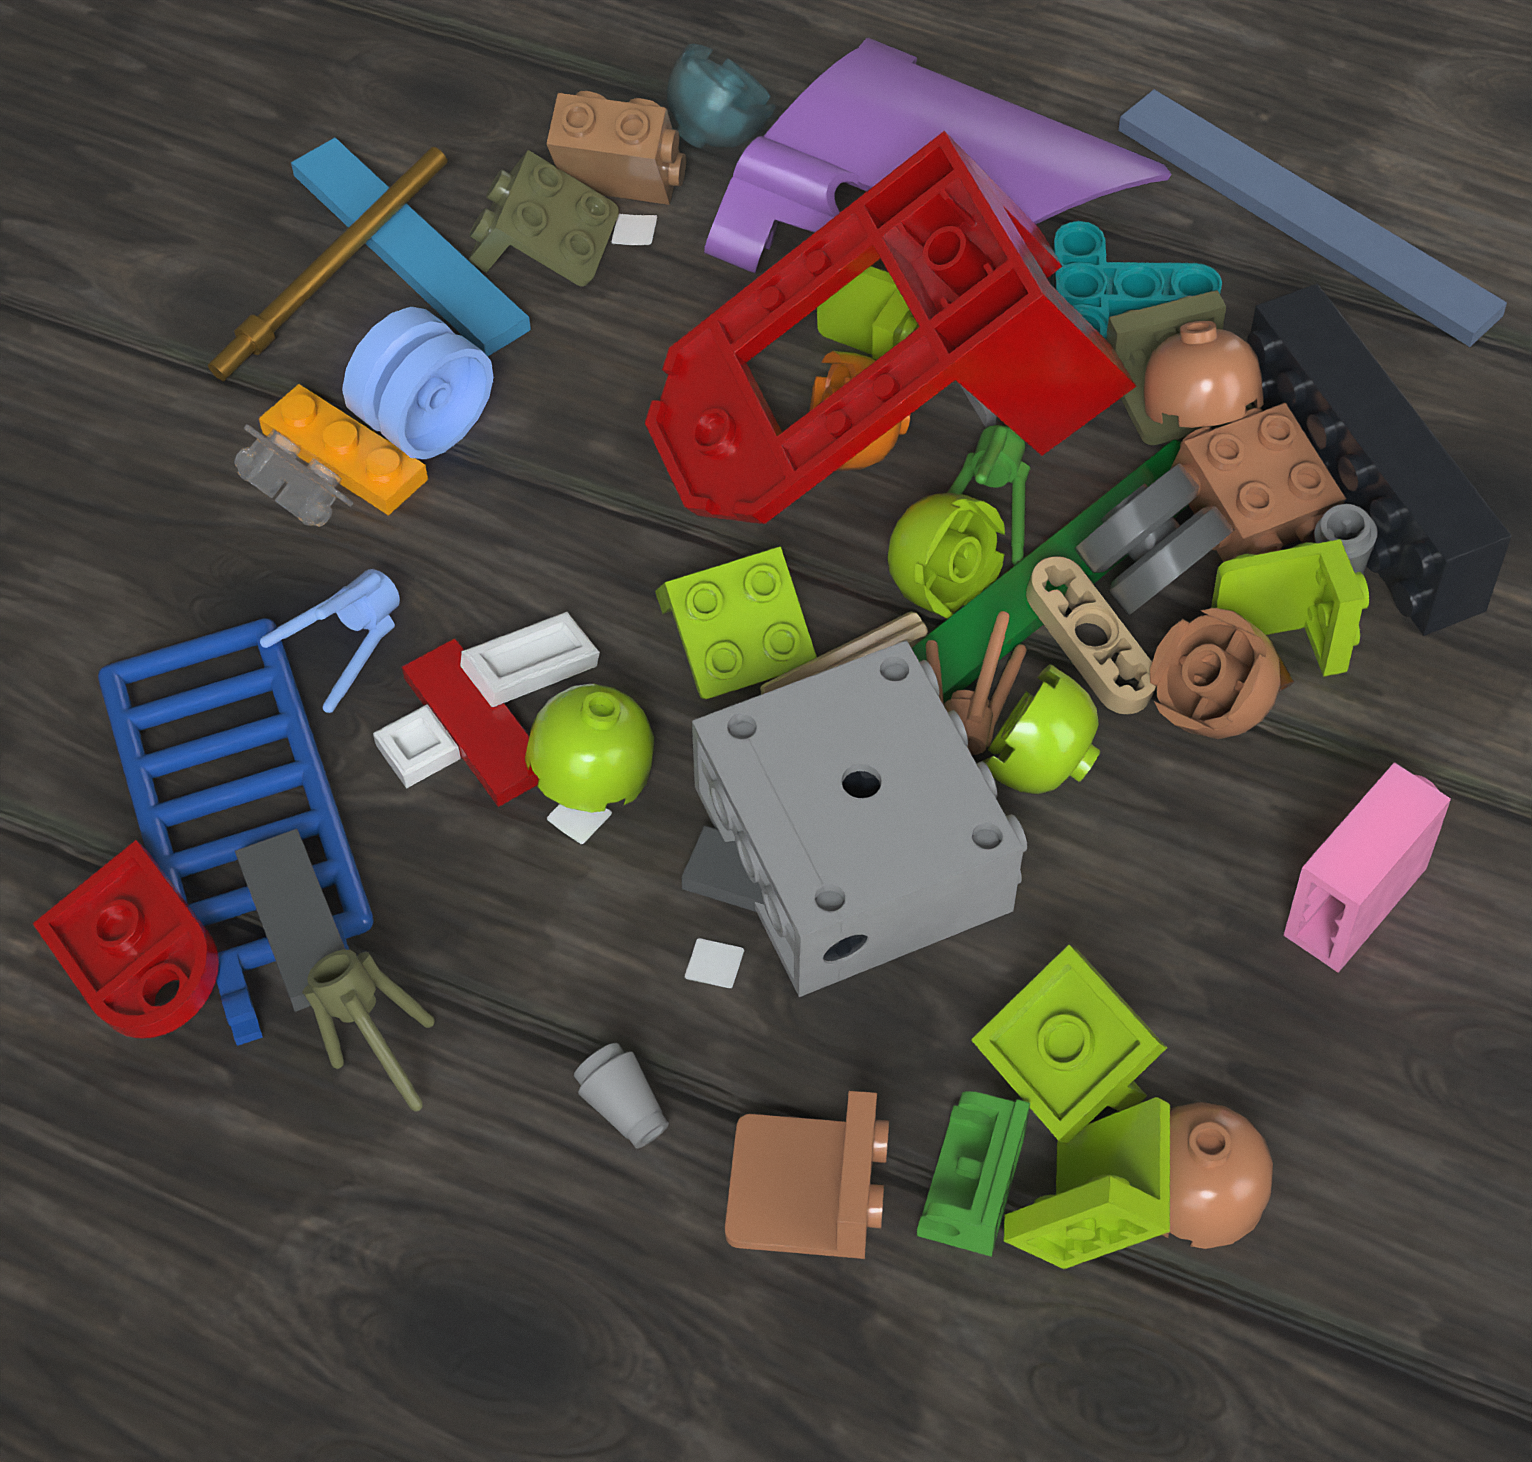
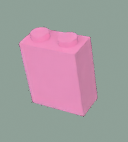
(1366, 866)

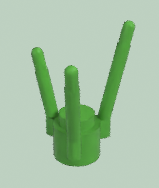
(994, 464)

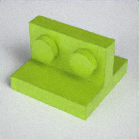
(1070, 1045)

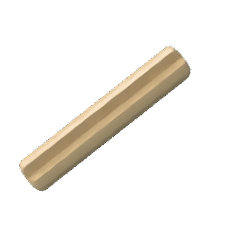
(903, 628)

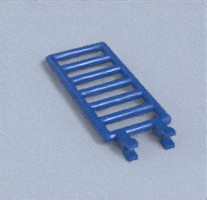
(305, 771)

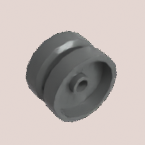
(1153, 538)

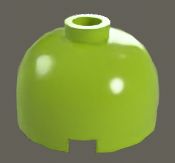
(945, 551)
(1046, 736)
(590, 748)

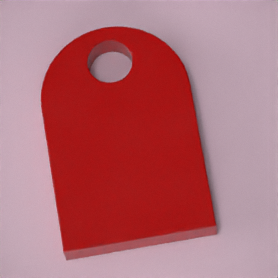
(128, 938)

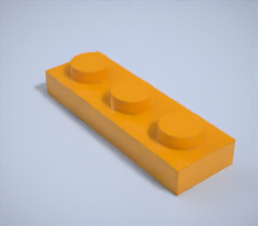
(352, 451)

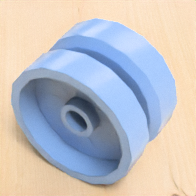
(417, 382)

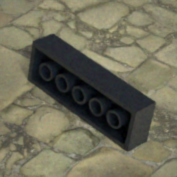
(1434, 531)

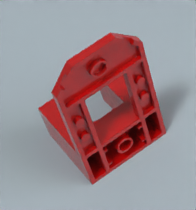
(984, 318)

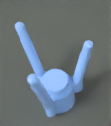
(358, 605)

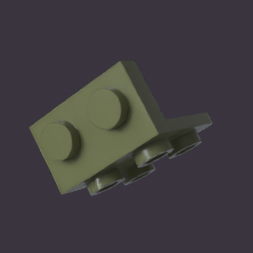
(545, 218)
(1138, 334)

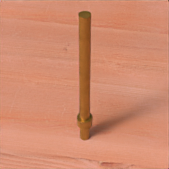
(258, 331)

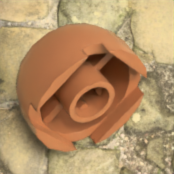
(1202, 377)
(1215, 674)
(1216, 1175)

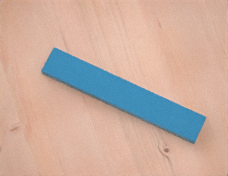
(414, 250)

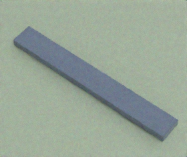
(1313, 218)

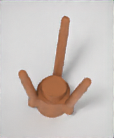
(973, 706)

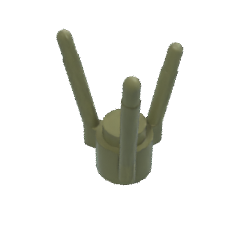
(345, 989)

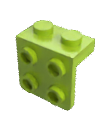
(867, 314)
(1296, 590)

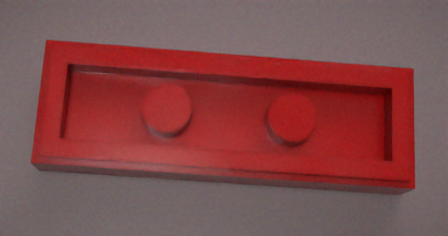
(486, 735)

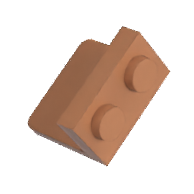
(807, 1181)

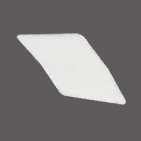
(634, 229)
(577, 823)
(714, 963)

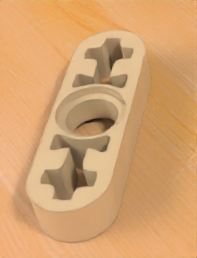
(1091, 607)

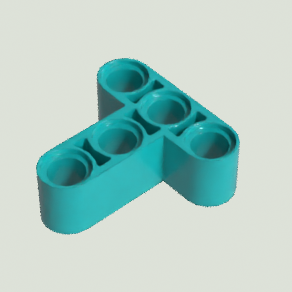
(1112, 288)

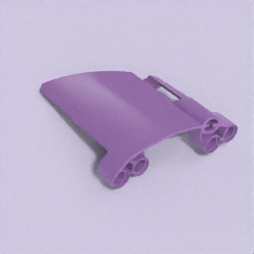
(875, 115)

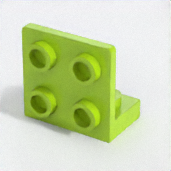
(738, 622)
(1107, 1190)

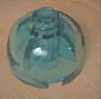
(715, 100)

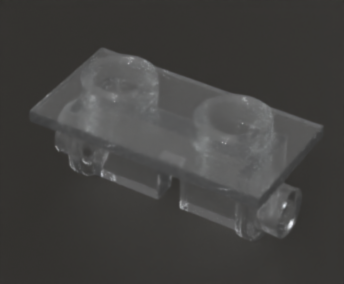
(308, 488)

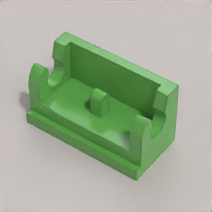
(975, 1172)

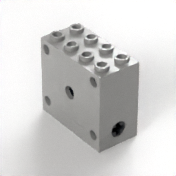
(858, 815)

